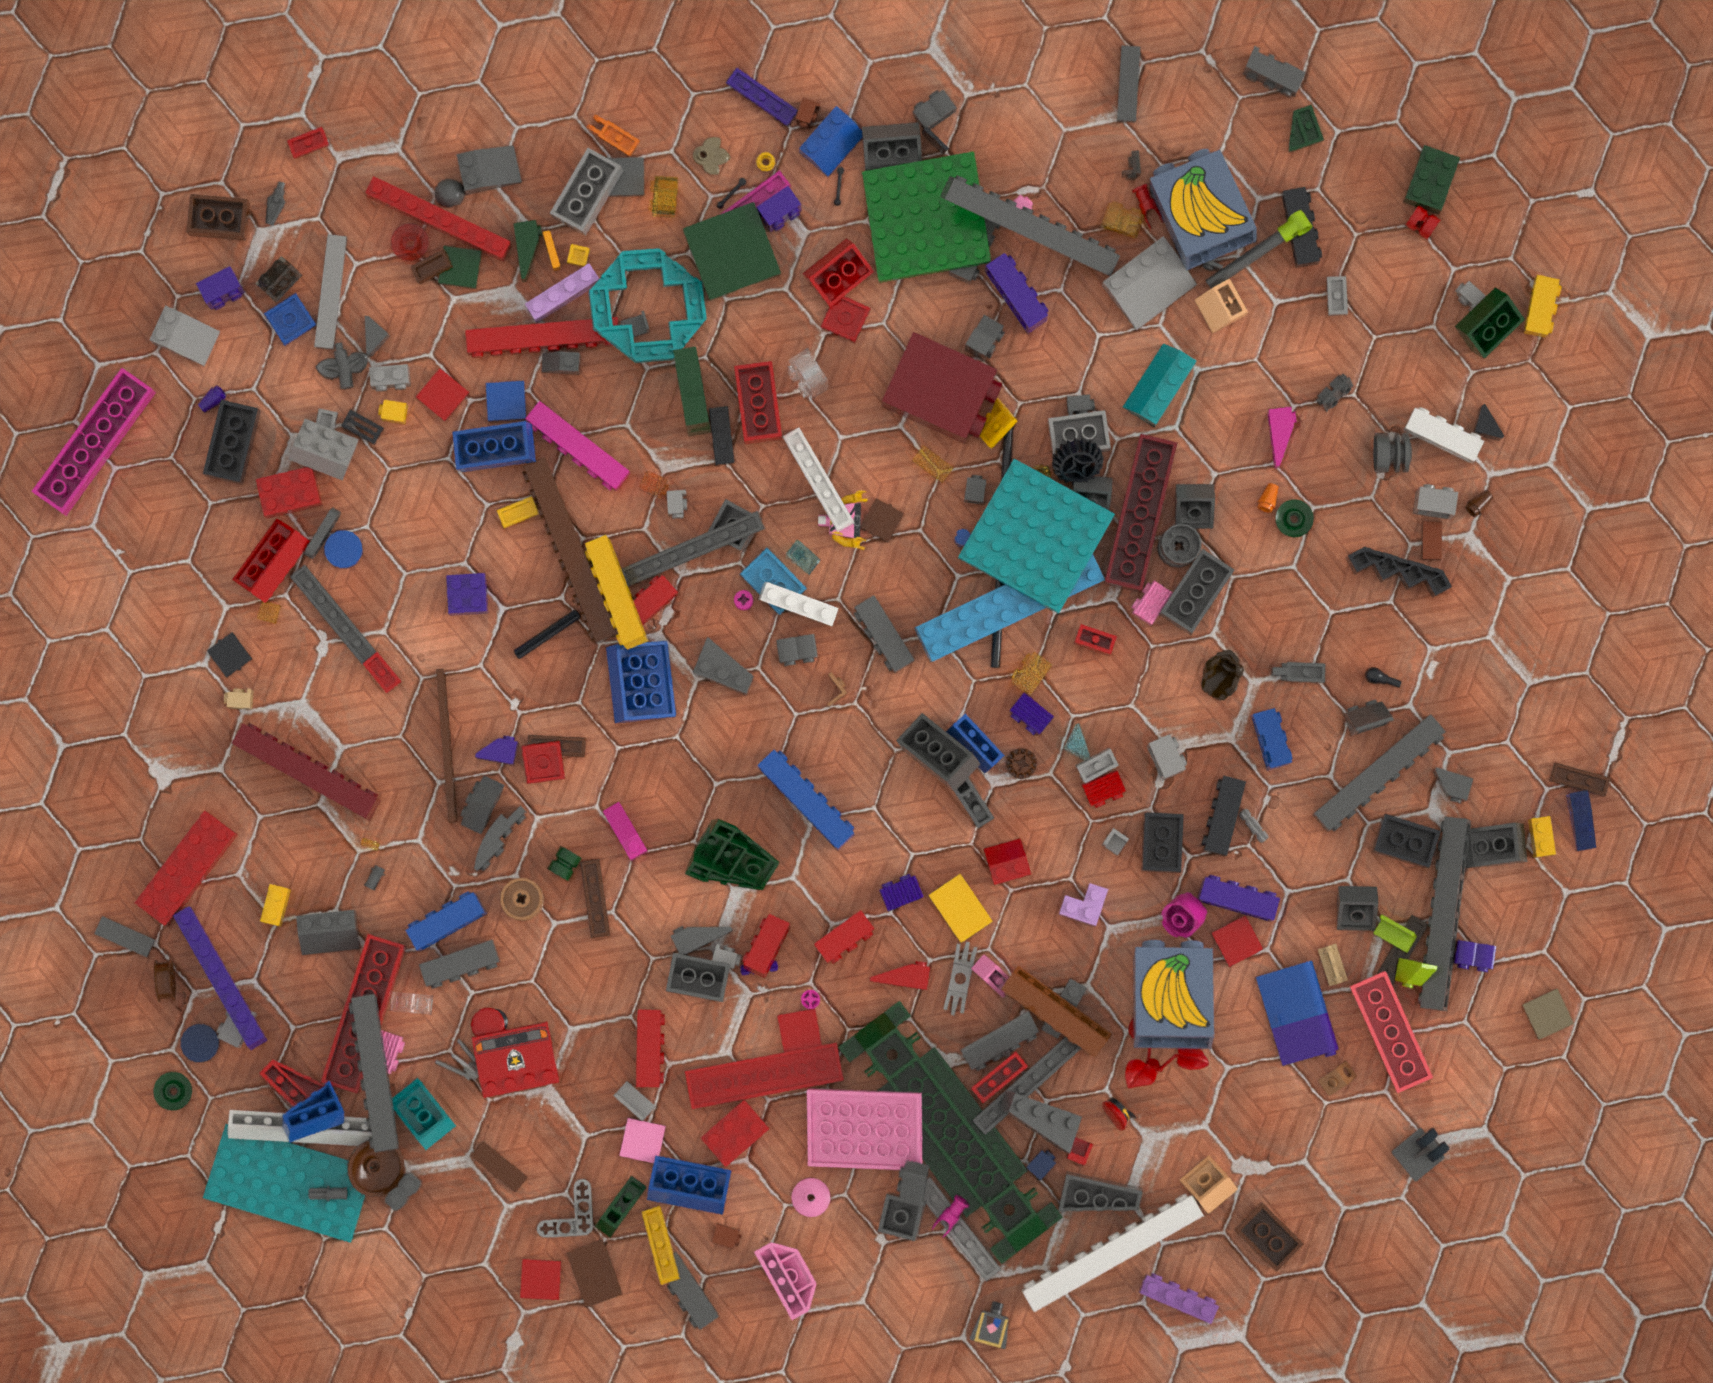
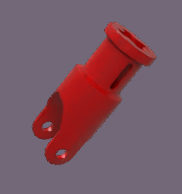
(1146, 202)

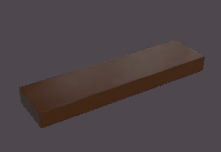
(595, 898)

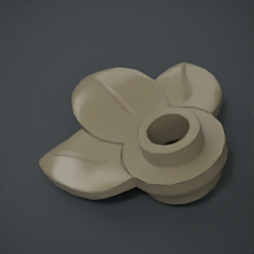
(714, 155)

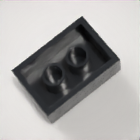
(1406, 841)
(1162, 842)

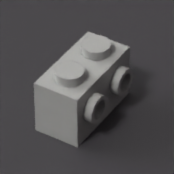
(390, 377)

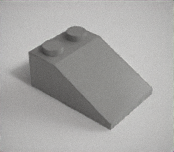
(184, 336)

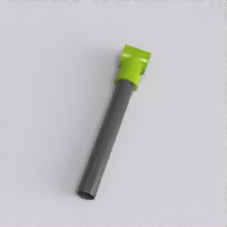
(1297, 225)

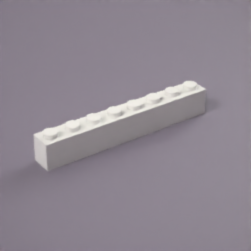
(269, 1127)

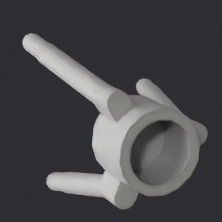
(470, 1069)

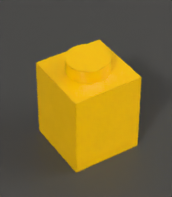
(393, 411)

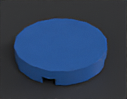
(343, 549)

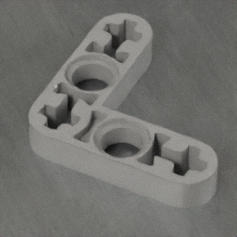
(574, 1222)

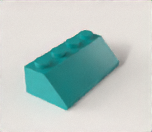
(1159, 384)

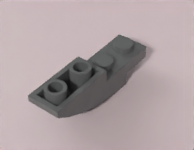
(491, 843)

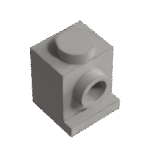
(1469, 295)
(676, 503)
(726, 956)

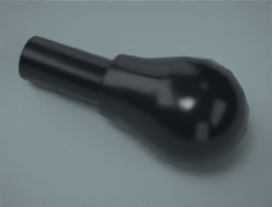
(1376, 676)

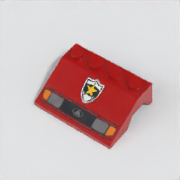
(515, 1059)

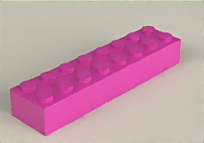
(93, 441)

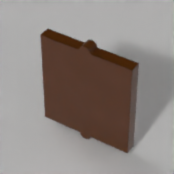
(882, 520)

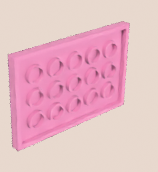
(863, 1128)

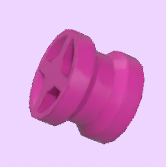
(743, 603)
(810, 999)

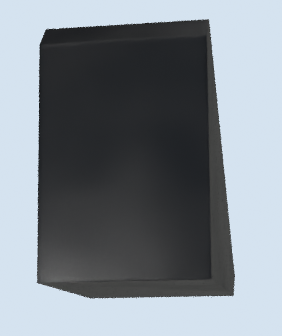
(1486, 425)

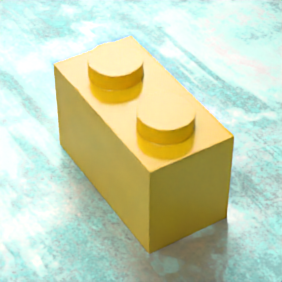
(1541, 837)
(275, 905)

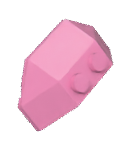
(788, 1276)

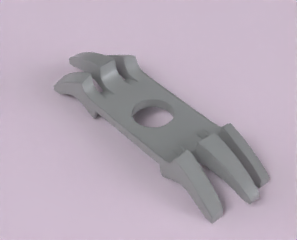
(960, 990)

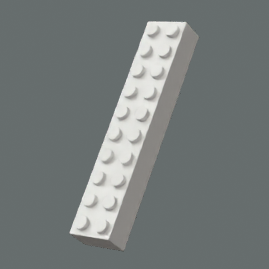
(1111, 1253)

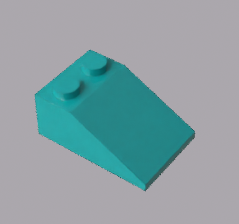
(422, 1114)

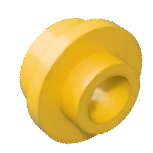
(768, 156)

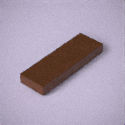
(569, 745)
(1579, 779)
(499, 1166)

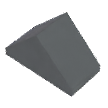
(375, 336)

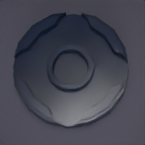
(200, 1043)

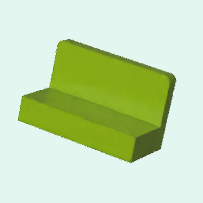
(1395, 934)

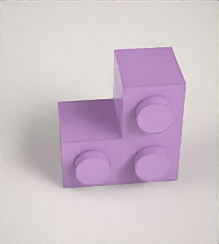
(1086, 910)

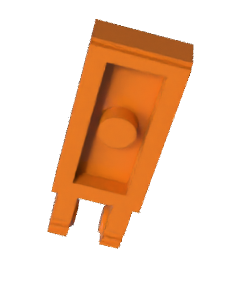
(614, 136)

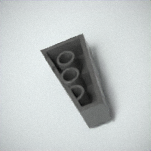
(1049, 1122)
(1097, 1194)

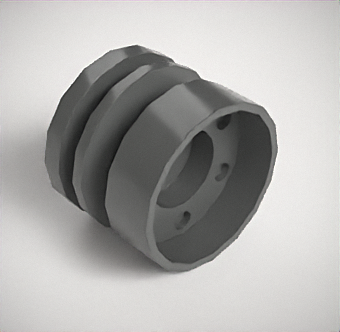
(1391, 452)
(1187, 538)

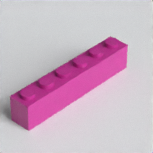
(577, 446)

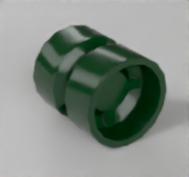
(564, 863)

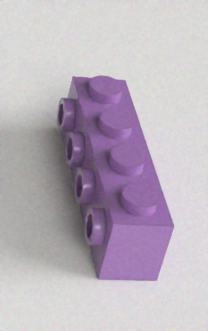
(1182, 1300)

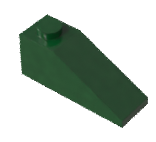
(527, 243)
(620, 1206)

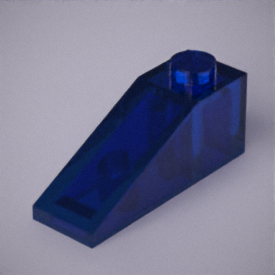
(1581, 820)

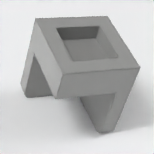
(1115, 841)

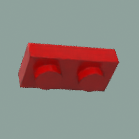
(308, 142)
(382, 672)

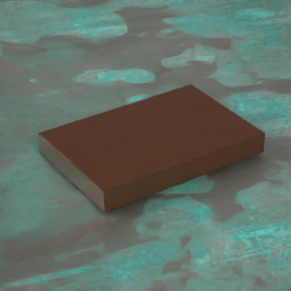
(594, 1273)

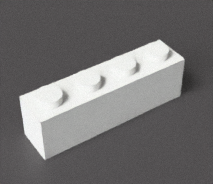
(1443, 435)
(798, 603)

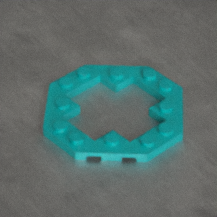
(622, 335)

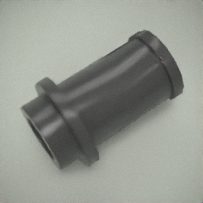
(374, 877)

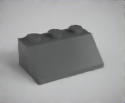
(891, 145)
(328, 932)
(698, 977)

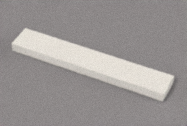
(818, 479)

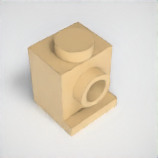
(239, 699)

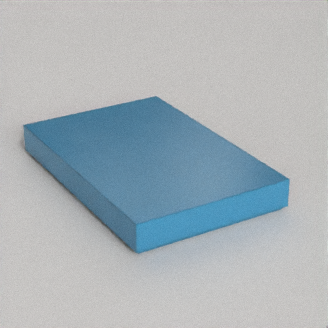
(771, 570)

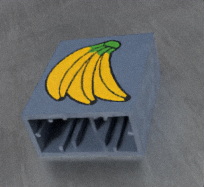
(1202, 208)
(1173, 996)

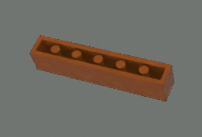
(1056, 1011)

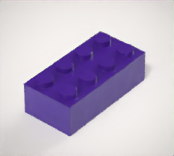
(1016, 292)
(1238, 899)

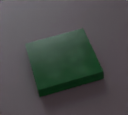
(465, 268)

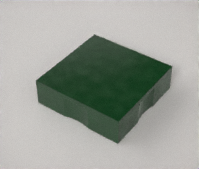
(731, 251)
(692, 391)

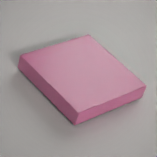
(642, 1140)

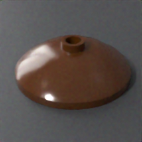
(378, 1179)

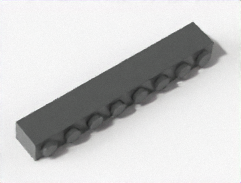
(1378, 773)
(375, 1073)

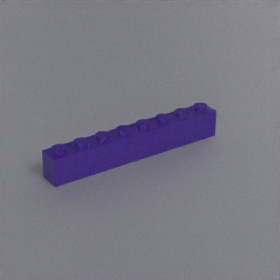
(220, 978)

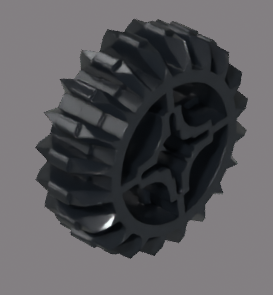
(1077, 461)

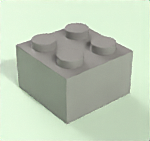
(1435, 502)
(1166, 757)

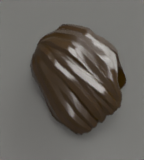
(1222, 675)

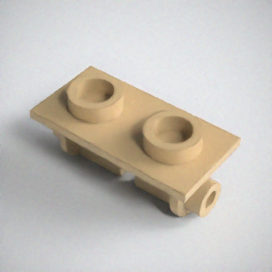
(1332, 964)

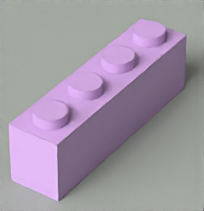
(562, 293)

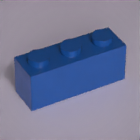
(974, 740)

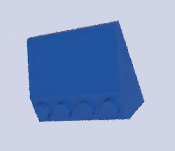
(641, 682)

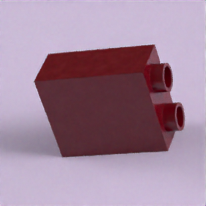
(941, 389)

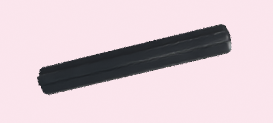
(546, 634)

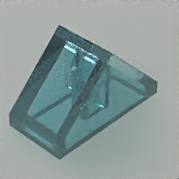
(802, 557)
(1076, 744)

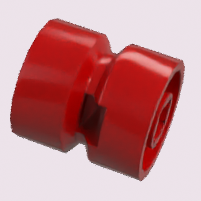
(1424, 229)

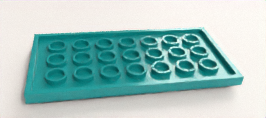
(275, 1184)

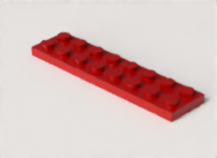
(764, 1075)

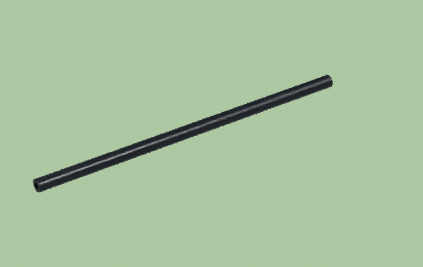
(1006, 462)

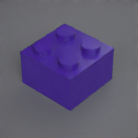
(779, 209)
(220, 288)
(467, 594)

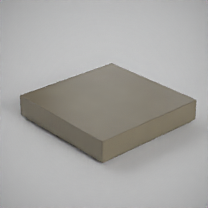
(1547, 1014)

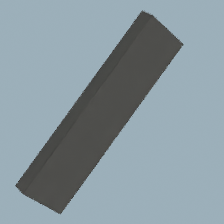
(1128, 84)

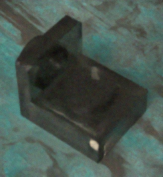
(1134, 163)

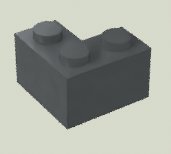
(984, 337)
(481, 804)

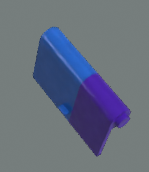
(1297, 1013)

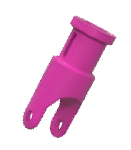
(952, 1213)

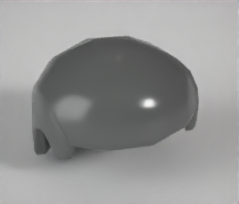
(449, 193)

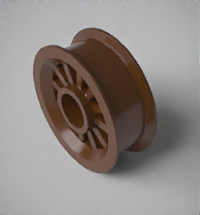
(164, 980)

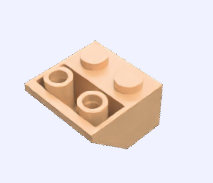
(1221, 306)

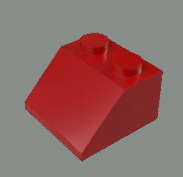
(1007, 862)

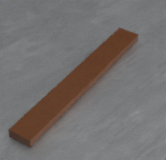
(446, 745)

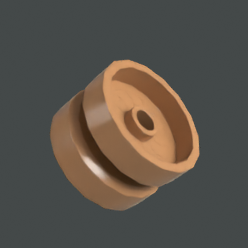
(510, 899)

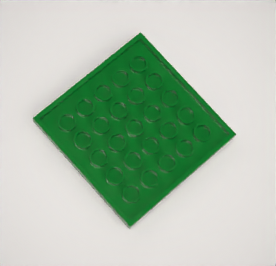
(918, 229)

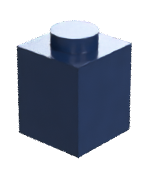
(1041, 1164)

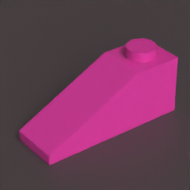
(1280, 426)
(625, 831)

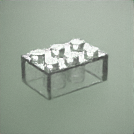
(808, 374)

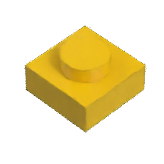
(578, 255)

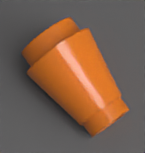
(1268, 498)

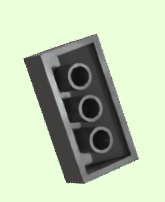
(999, 1041)

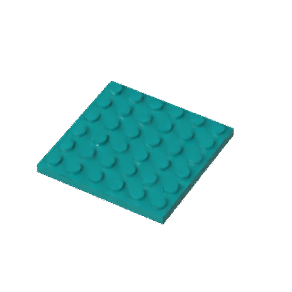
(1036, 536)

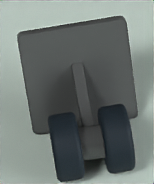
(1420, 1152)

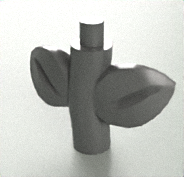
(342, 366)

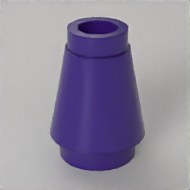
(212, 398)

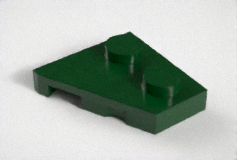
(1304, 129)

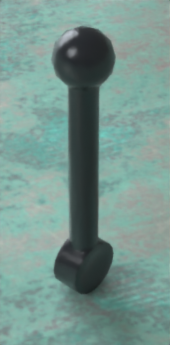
(840, 170)
(742, 182)

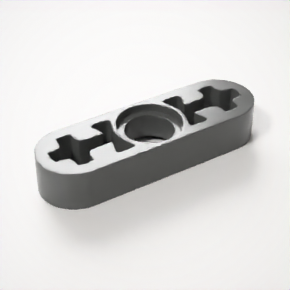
(322, 533)

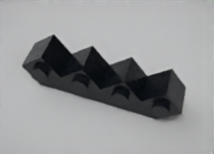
(1409, 571)

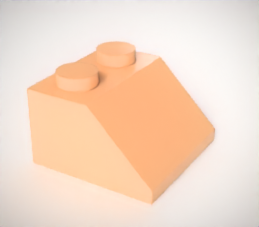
(1208, 1184)

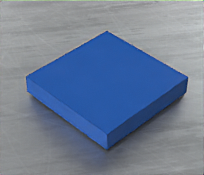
(290, 319)
(506, 401)

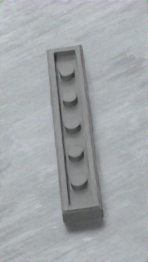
(330, 292)
(961, 1233)

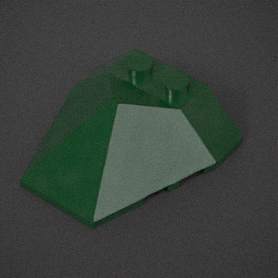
(730, 857)

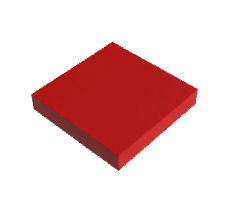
(846, 318)
(442, 394)
(543, 762)
(1237, 941)
(799, 1030)
(540, 1279)

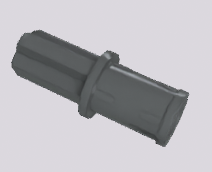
(328, 1193)

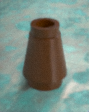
(1478, 504)

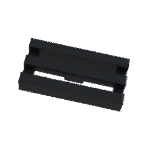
(376, 434)

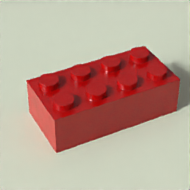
(758, 402)

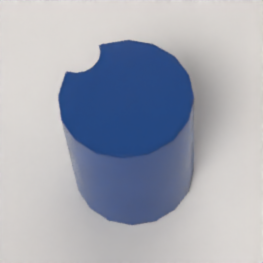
(962, 537)

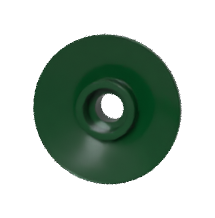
(1298, 509)
(165, 1084)

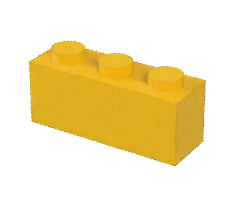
(1542, 306)

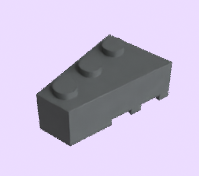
(1273, 73)
(722, 669)

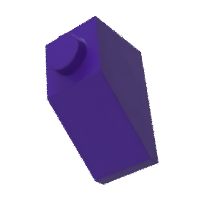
(500, 751)

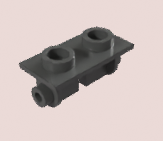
(1341, 386)

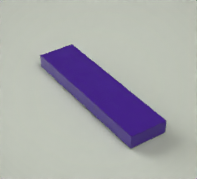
(762, 97)

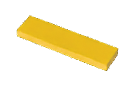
(660, 1245)

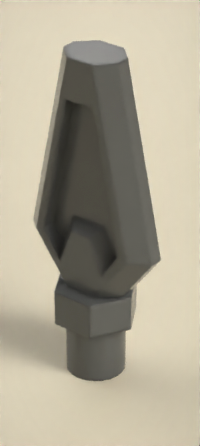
(275, 204)

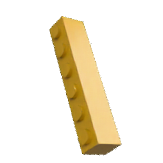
(616, 592)

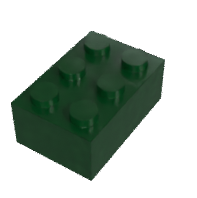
(1431, 179)
(1489, 323)

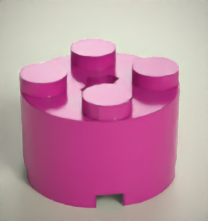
(1183, 915)

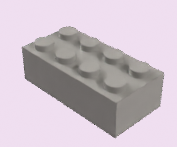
(586, 191)

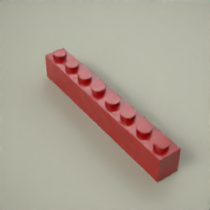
(438, 219)
(534, 337)

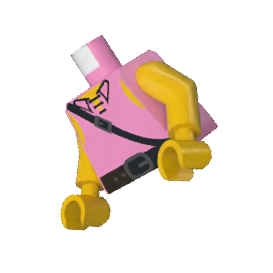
(850, 535)

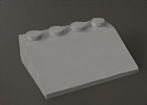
(1149, 283)

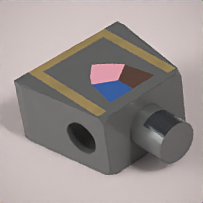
(991, 1327)

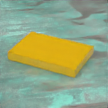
(960, 908)

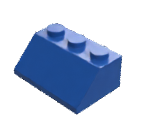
(831, 141)

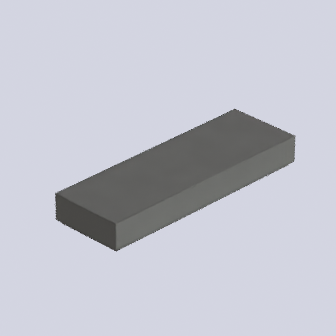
(124, 936)

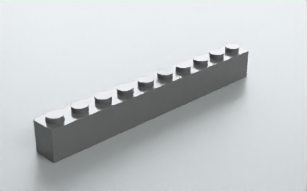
(1033, 227)
(1446, 912)

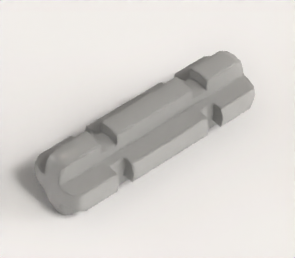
(1253, 825)

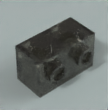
(278, 279)

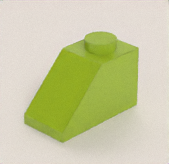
(1413, 972)

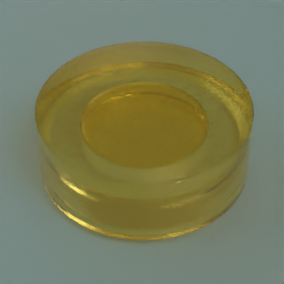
(370, 844)

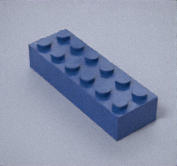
(806, 800)

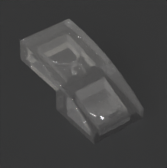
(411, 1003)

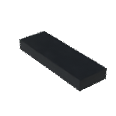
(721, 435)

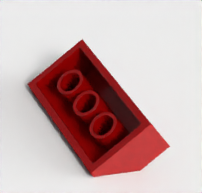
(271, 560)

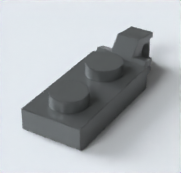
(1300, 672)

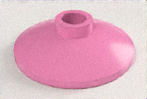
(814, 1187)

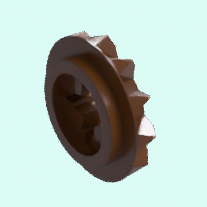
(1012, 766)

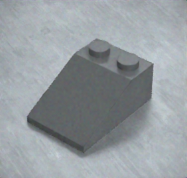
(488, 169)
(1367, 717)
(1496, 845)

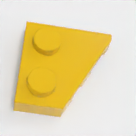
(997, 424)

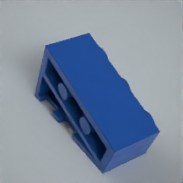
(1272, 739)
(314, 1114)

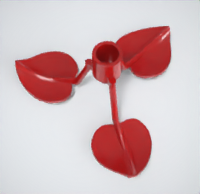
(1144, 1074)

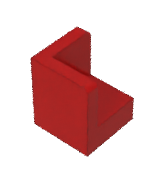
(1080, 1151)

